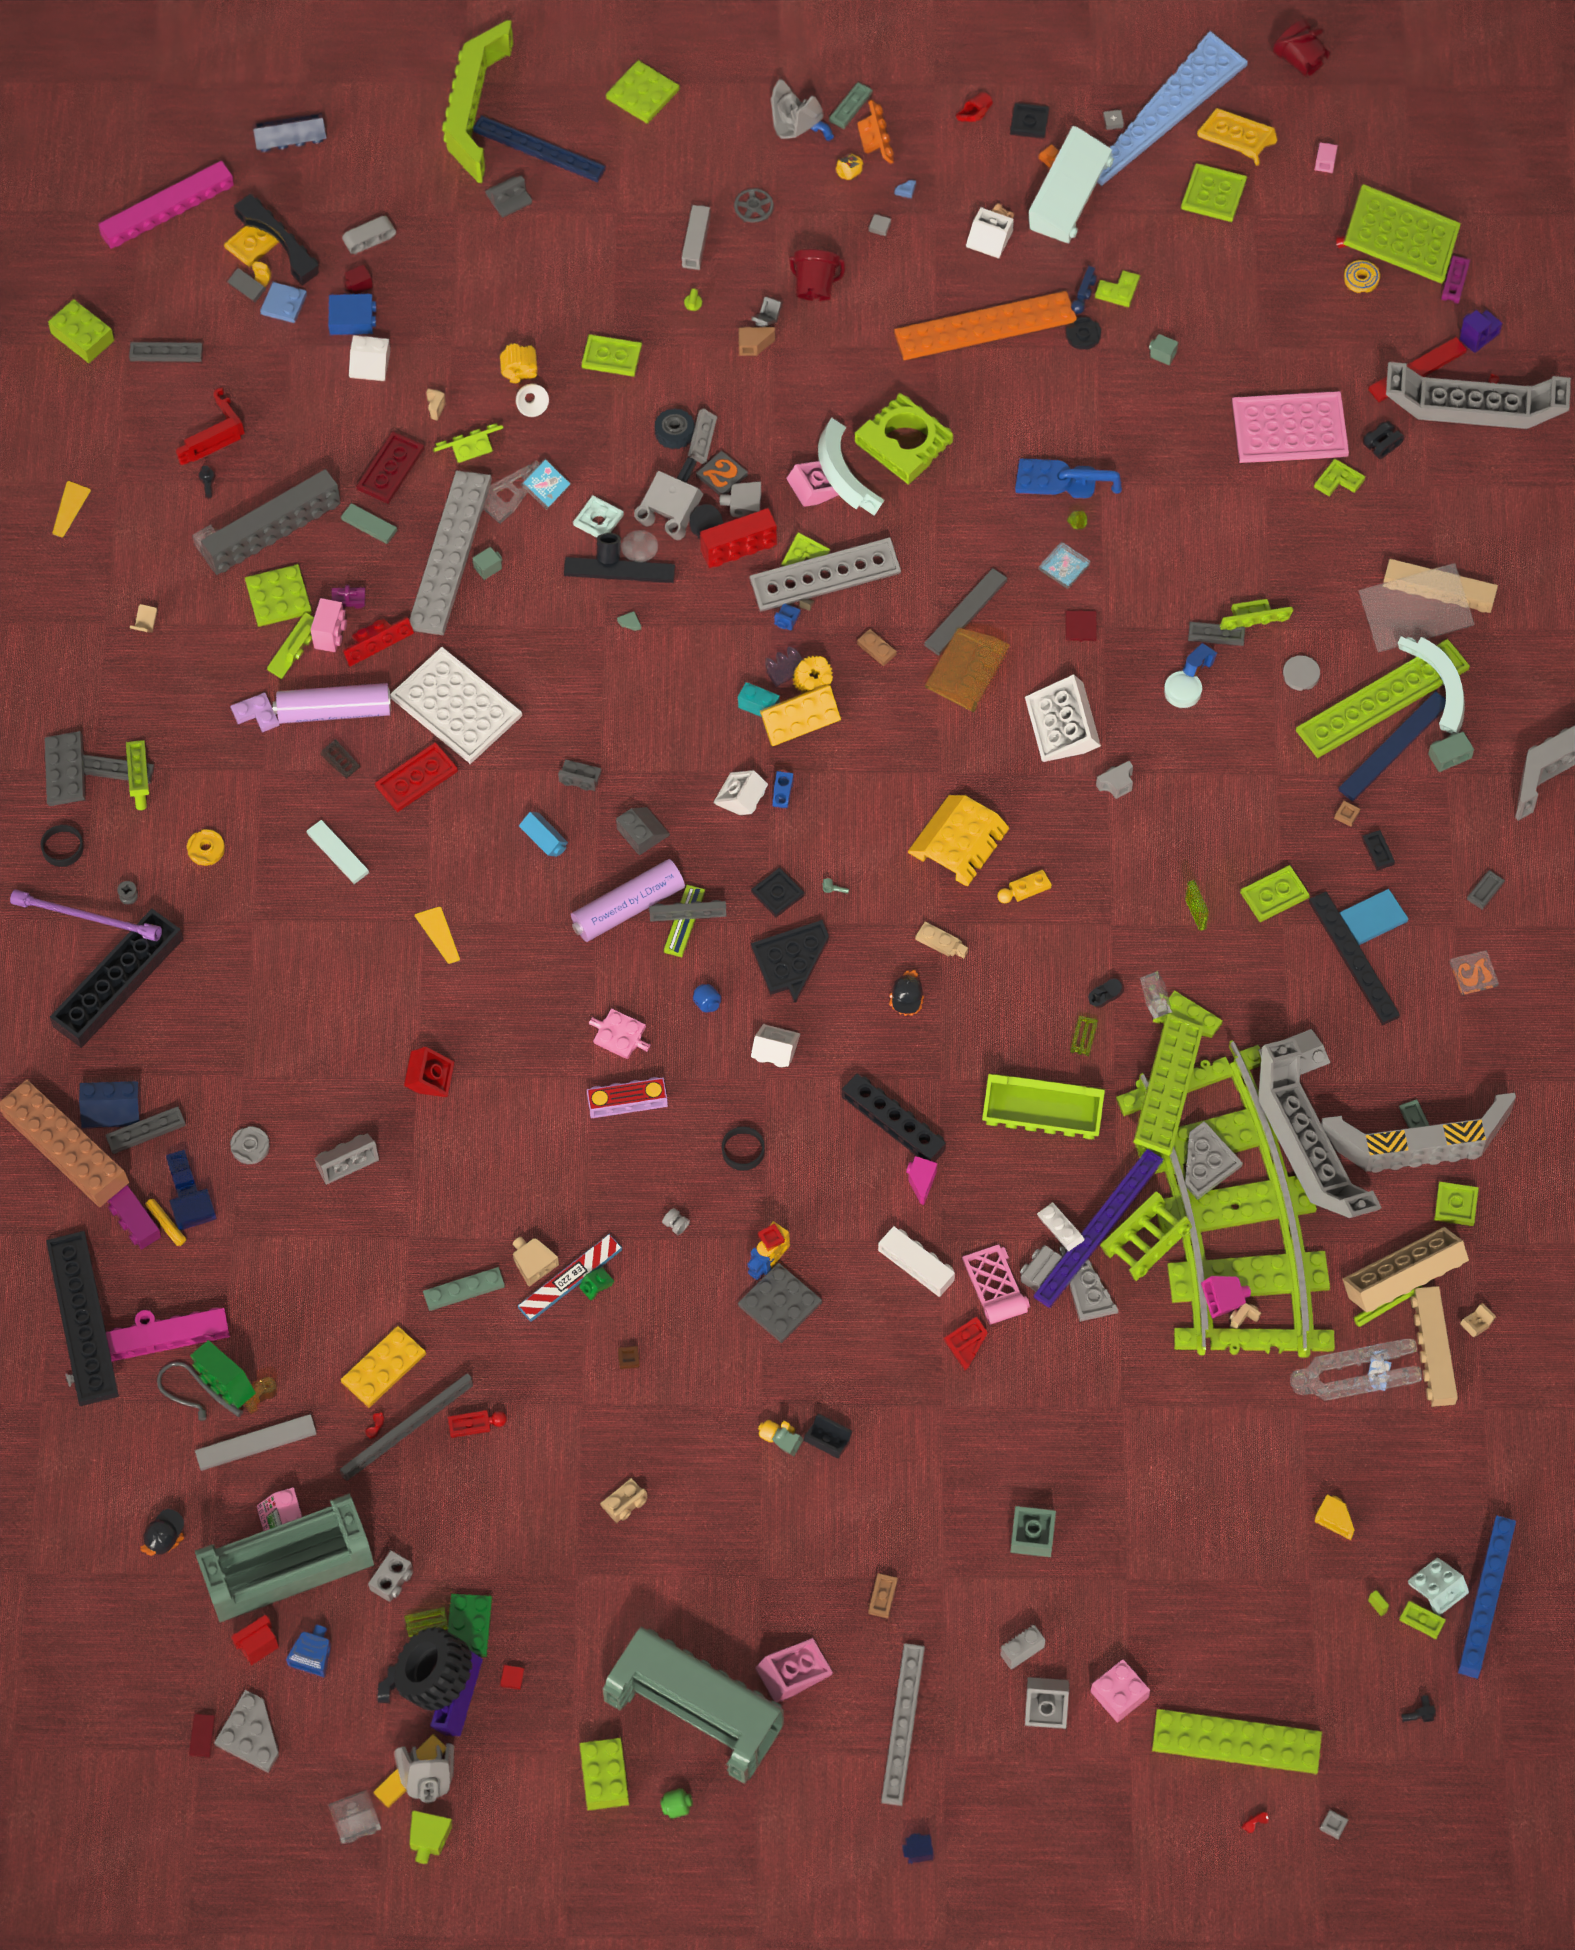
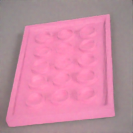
(1290, 427)

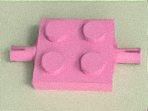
(619, 1034)

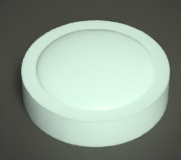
(1182, 690)

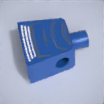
(311, 1652)

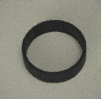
(64, 862)
(739, 1130)

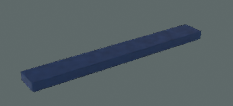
(539, 149)
(1393, 746)

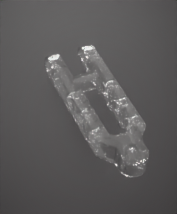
(1307, 1380)

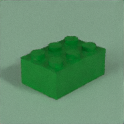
(222, 1374)

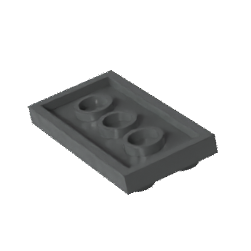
(64, 768)

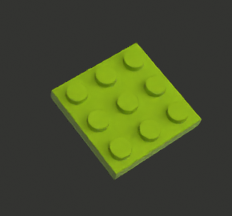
(642, 92)
(1214, 192)
(278, 595)

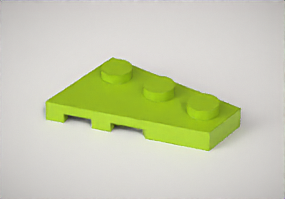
(1189, 1011)

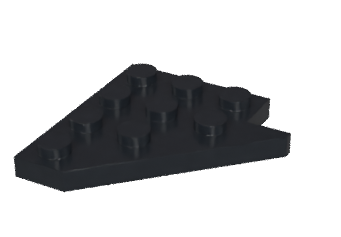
(790, 957)

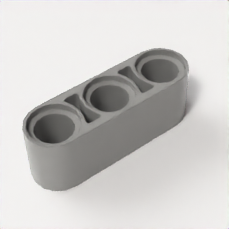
(369, 234)

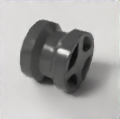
(130, 896)

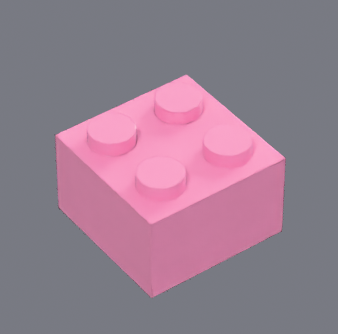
(328, 625)
(1120, 1690)

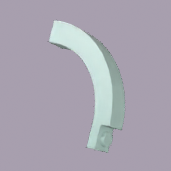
(838, 473)
(1455, 702)

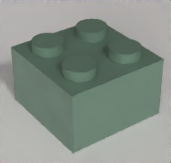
(1033, 1531)

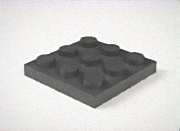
(780, 1303)

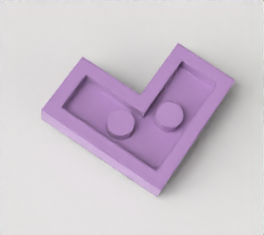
(258, 708)

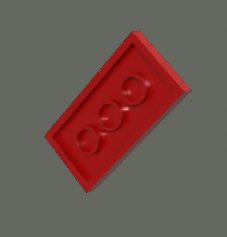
(416, 777)

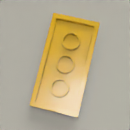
(800, 715)
(383, 1366)

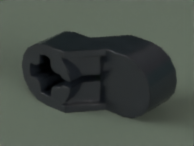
(1113, 990)
(386, 1686)

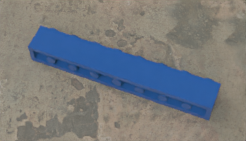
(1486, 1597)

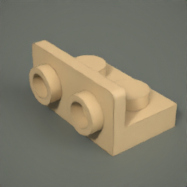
(624, 1500)

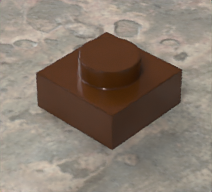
(628, 1357)

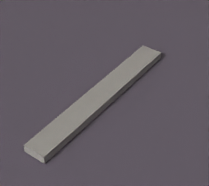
(903, 1724)

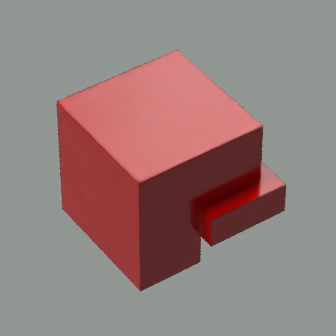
(256, 1640)

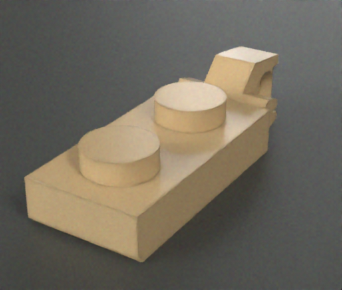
(941, 941)

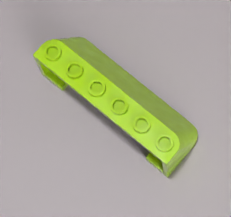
(1043, 1105)

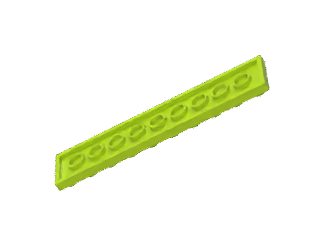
(1375, 702)

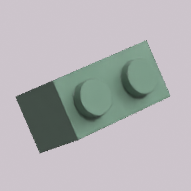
(1450, 751)

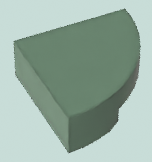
(629, 621)

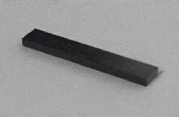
(620, 570)

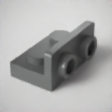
(579, 775)

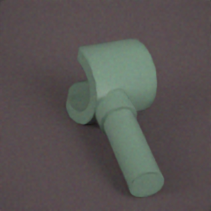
(829, 887)

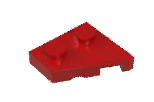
(966, 1341)

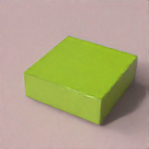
(1378, 1603)

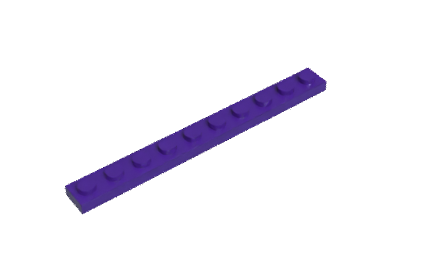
(1098, 1228)

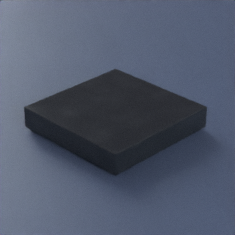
(1029, 120)
(777, 892)

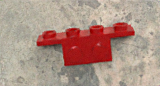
(376, 638)

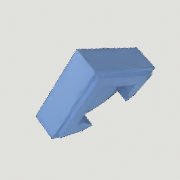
(906, 189)

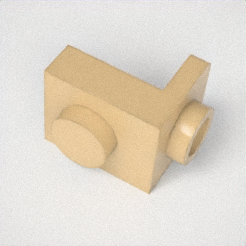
(1245, 1311)
(1478, 1320)

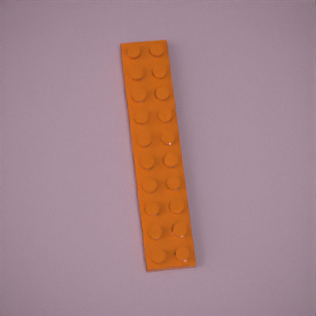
(984, 325)

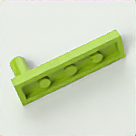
(137, 773)

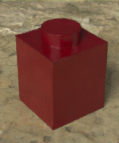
(358, 280)

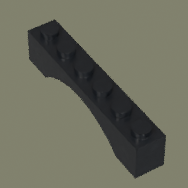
(254, 215)

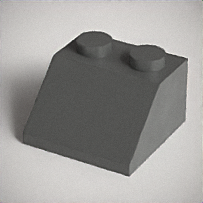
(641, 829)

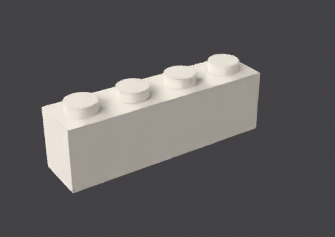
(917, 1261)

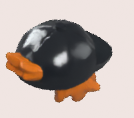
(907, 994)
(163, 1533)

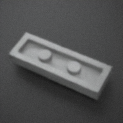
(702, 436)

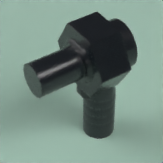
(207, 477)
(1426, 1712)

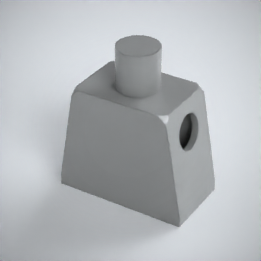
(744, 499)

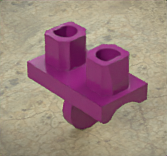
(349, 596)

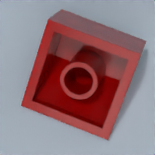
(429, 1072)

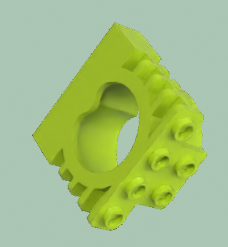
(903, 414)

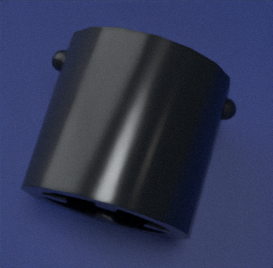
(608, 548)

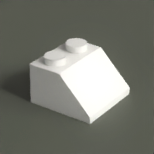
(369, 358)
(741, 792)
(775, 1045)

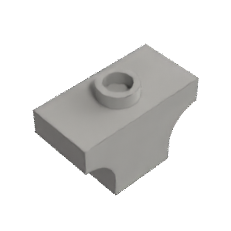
(1116, 780)

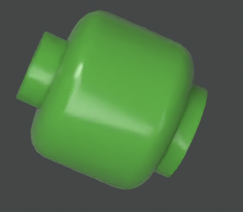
(676, 1803)

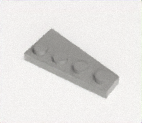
(1089, 1294)

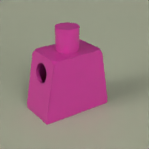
(1224, 1294)

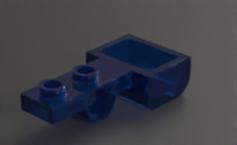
(190, 1206)

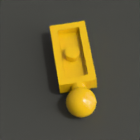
(1025, 887)

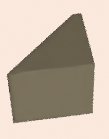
(806, 604)

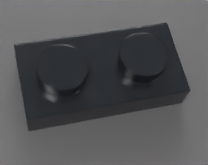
(1378, 850)

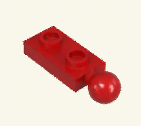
(474, 1423)

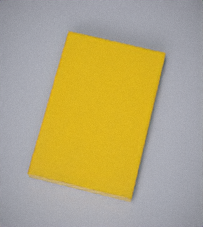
(250, 244)

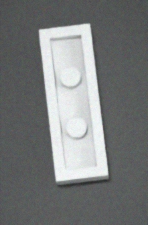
(1060, 1226)

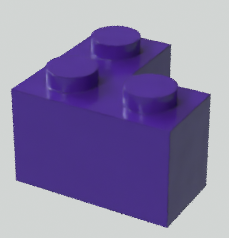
(1479, 329)

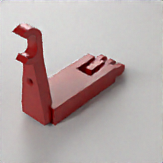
(213, 437)

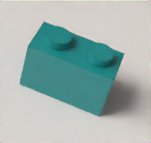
(755, 699)

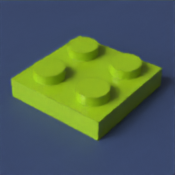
(1456, 1203)

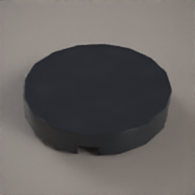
(1083, 333)
(703, 518)

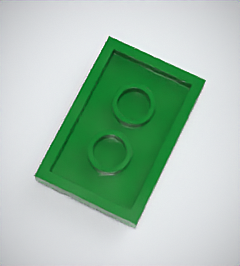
(471, 1621)

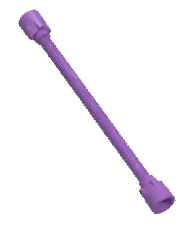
(147, 930)

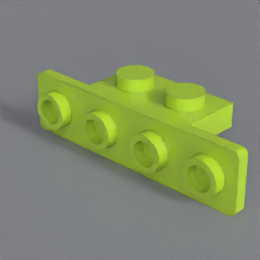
(470, 446)
(1253, 613)
(292, 647)

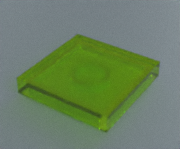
(1196, 905)

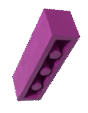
(133, 1218)

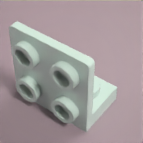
(1440, 1585)

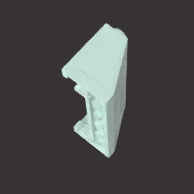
(1069, 185)

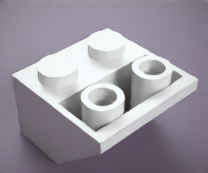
(990, 232)

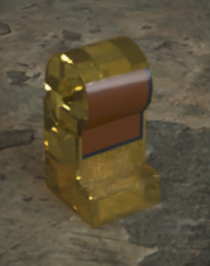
(264, 1389)

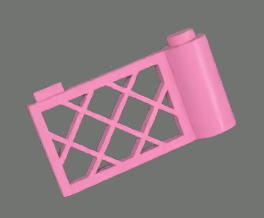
(1007, 1304)

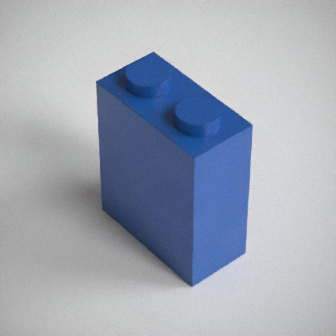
(351, 314)

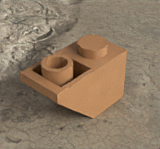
(755, 339)

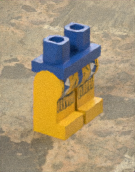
(764, 1260)

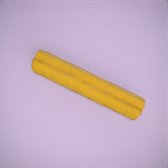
(165, 1222)

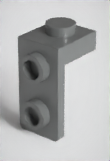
(769, 312)

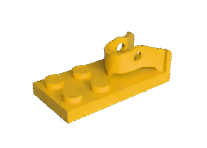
(1238, 133)

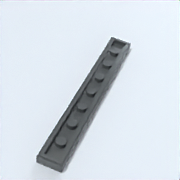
(406, 1427)

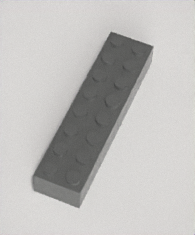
(270, 522)

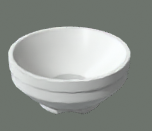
(535, 407)

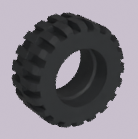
(448, 1677)

